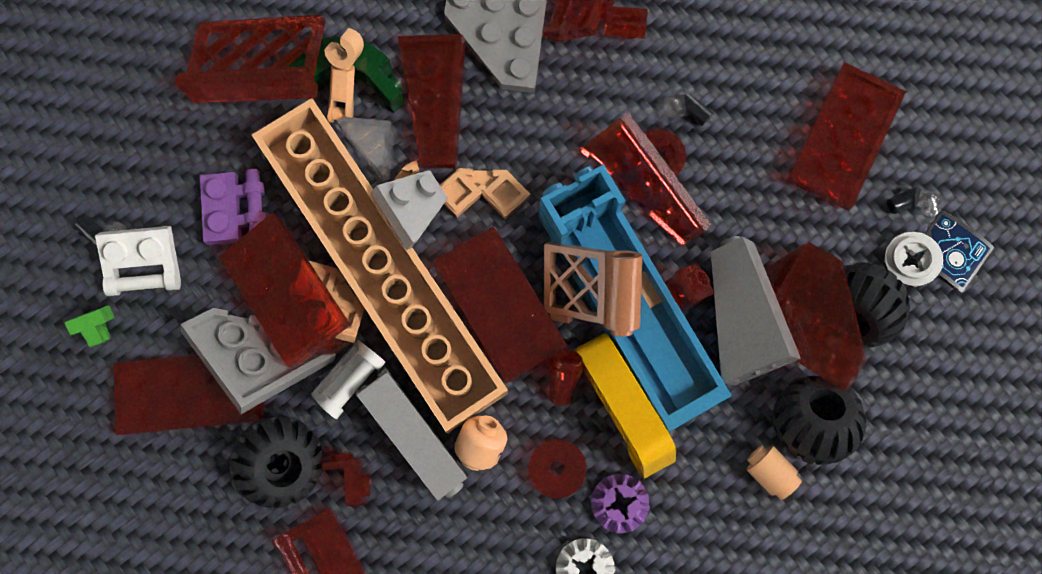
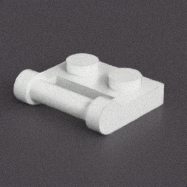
(138, 249)
(346, 378)

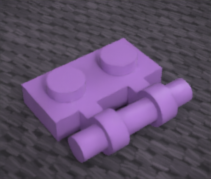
(222, 205)

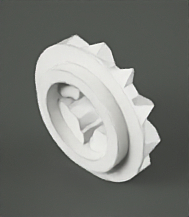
(914, 243)
(582, 550)

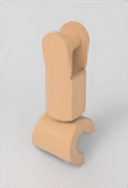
(343, 73)

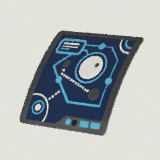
(961, 249)

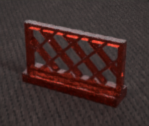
(249, 82)

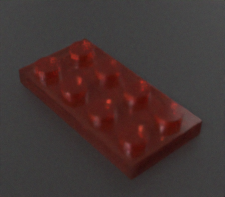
(846, 136)
(284, 291)
(500, 304)
(172, 397)

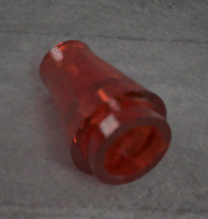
(564, 374)

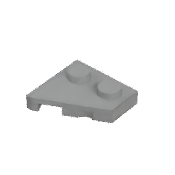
(410, 204)

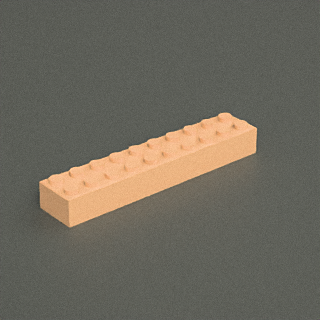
(382, 273)

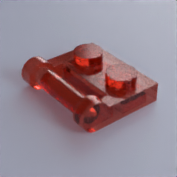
(580, 21)
(326, 544)

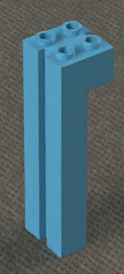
(664, 350)

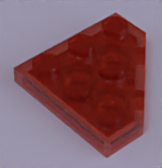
(823, 317)

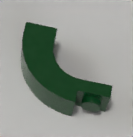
(370, 67)

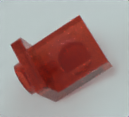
(624, 21)
(689, 286)
(356, 482)

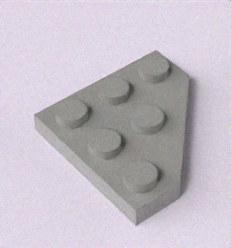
(502, 37)
(244, 357)

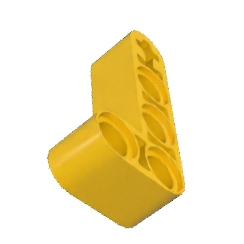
(628, 406)

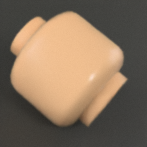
(480, 442)

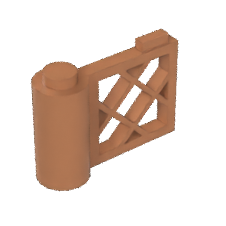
(617, 288)

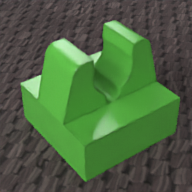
(92, 325)

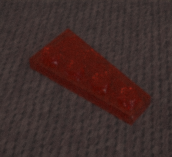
(435, 94)
(647, 177)

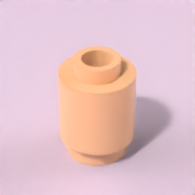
(773, 471)

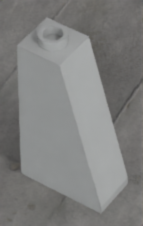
(748, 315)
(411, 434)

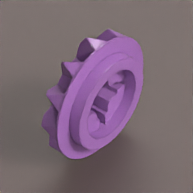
(605, 495)

